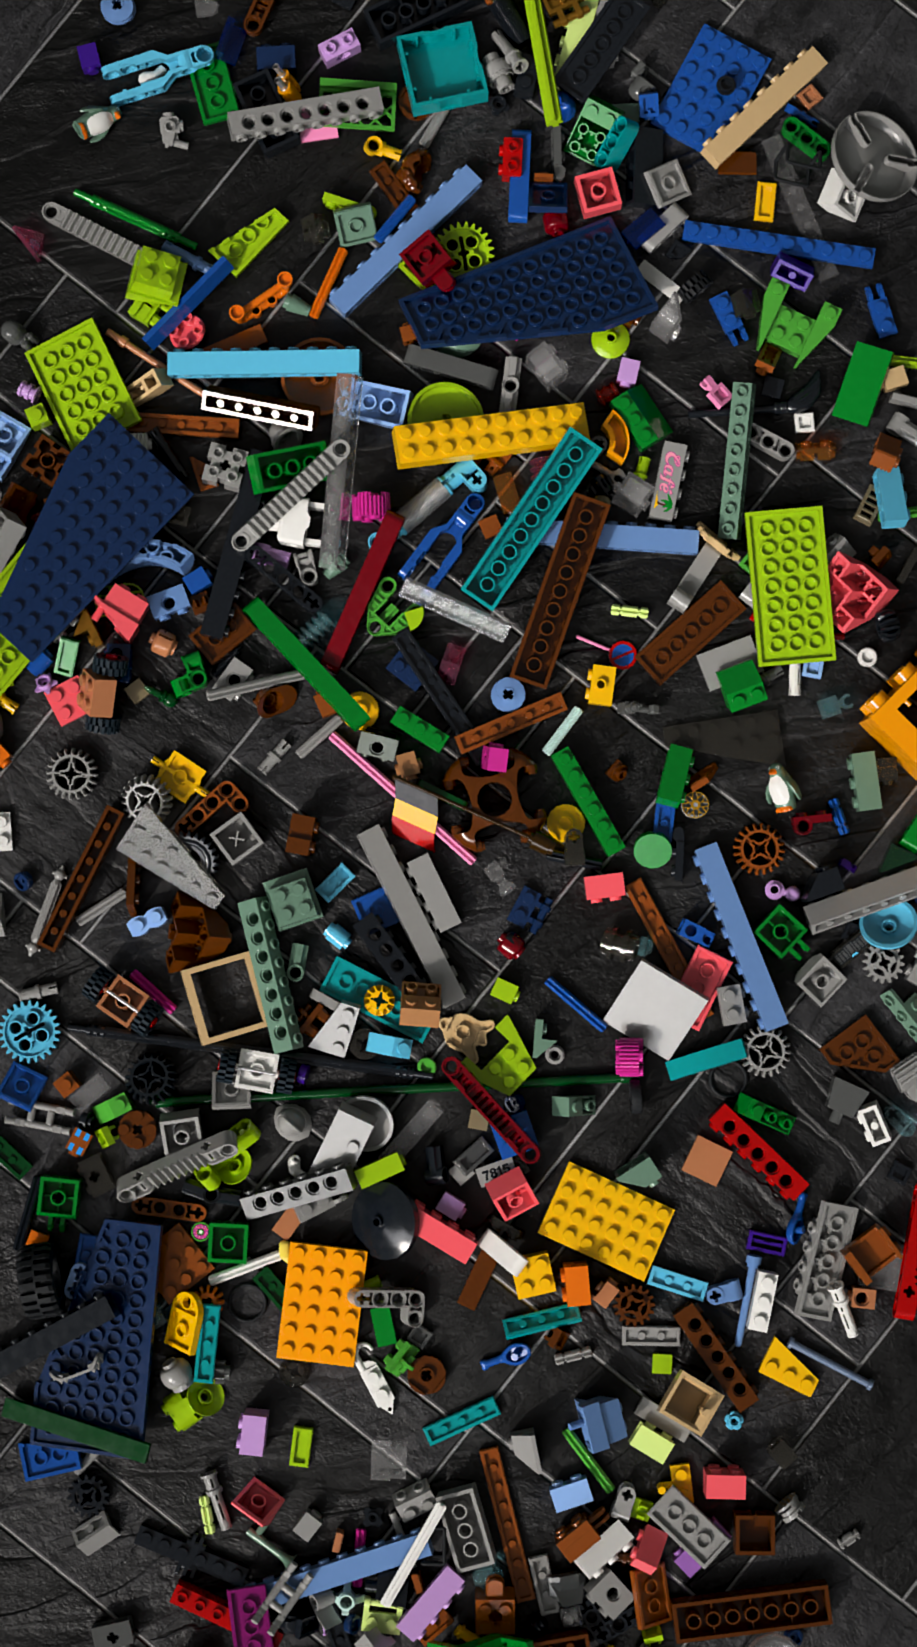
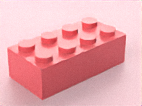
(445, 1234)

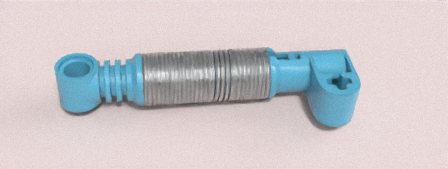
(437, 493)

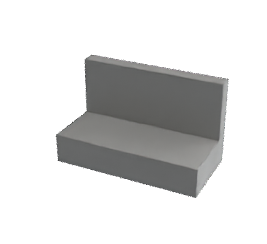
(94, 1533)

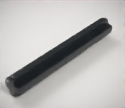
(28, 1213)

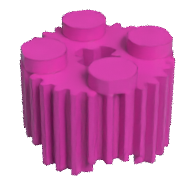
(370, 506)
(629, 1057)

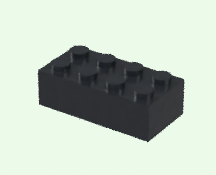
(261, 91)

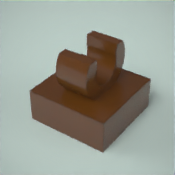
(879, 557)
(199, 602)
(558, 1338)

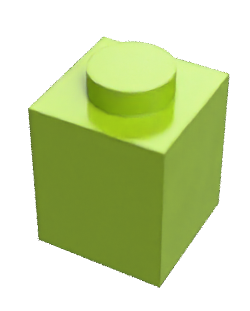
(38, 417)
(505, 991)

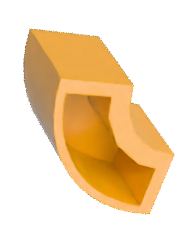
(618, 437)

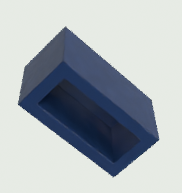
(283, 55)

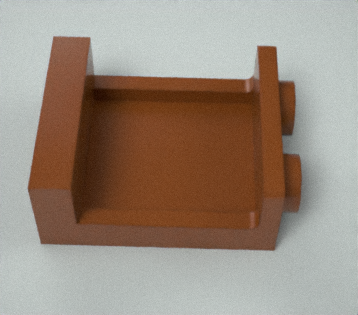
(871, 1252)

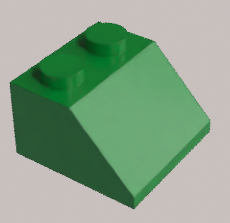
(741, 685)

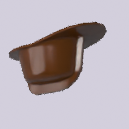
(275, 700)

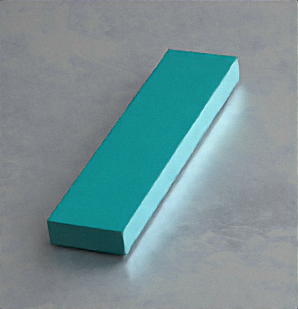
(541, 1321)
(207, 1344)
(461, 1420)

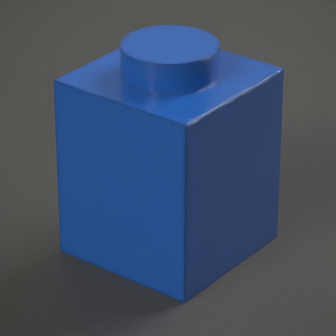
(198, 580)

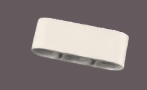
(502, 1252)

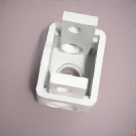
(293, 526)

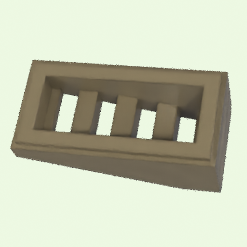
(862, 518)

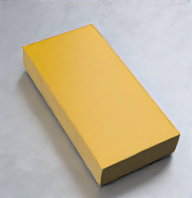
(765, 201)

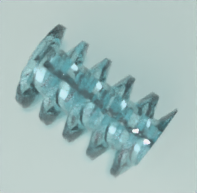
(314, 629)

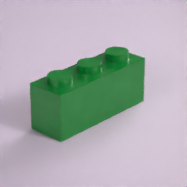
(419, 729)
(675, 776)

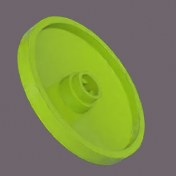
(443, 402)

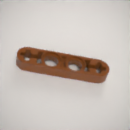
(169, 1208)

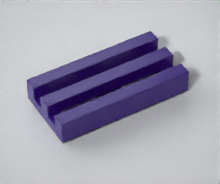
(750, 1239)

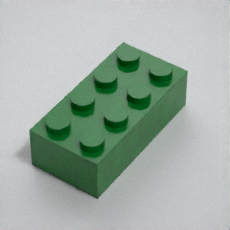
(276, 468)

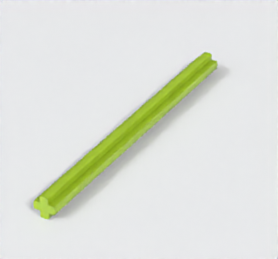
(543, 62)

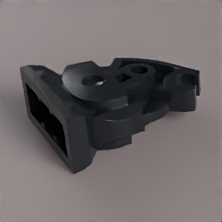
(298, 1623)

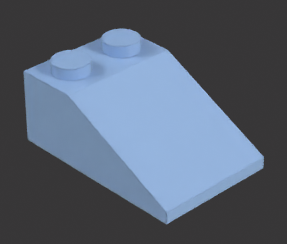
(384, 405)

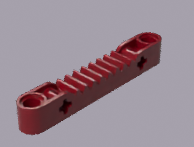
(491, 1110)

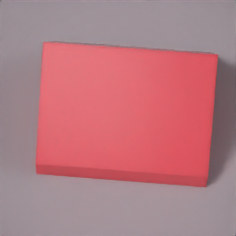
(258, 1502)

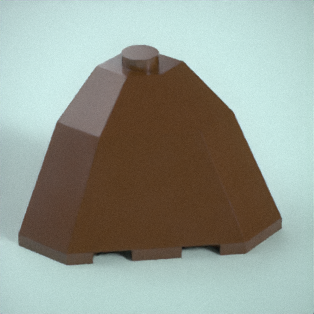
(195, 935)

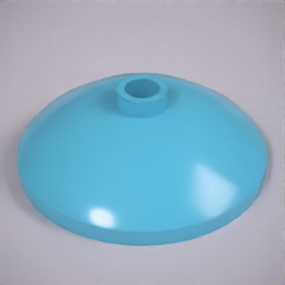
(900, 918)

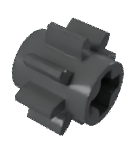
(222, 1372)

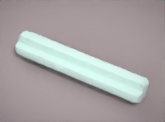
(562, 730)

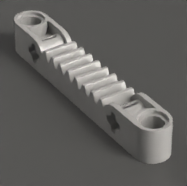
(222, 1147)

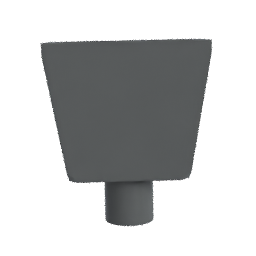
(844, 1099)

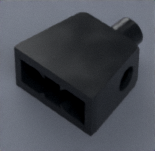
(381, 1584)

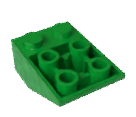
(592, 129)

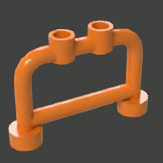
(243, 314)

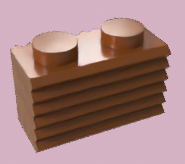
(886, 452)

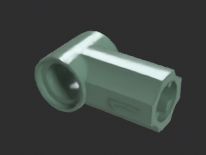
(298, 960)

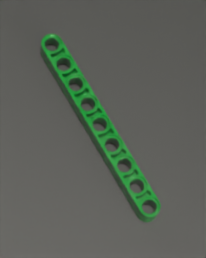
(306, 664)

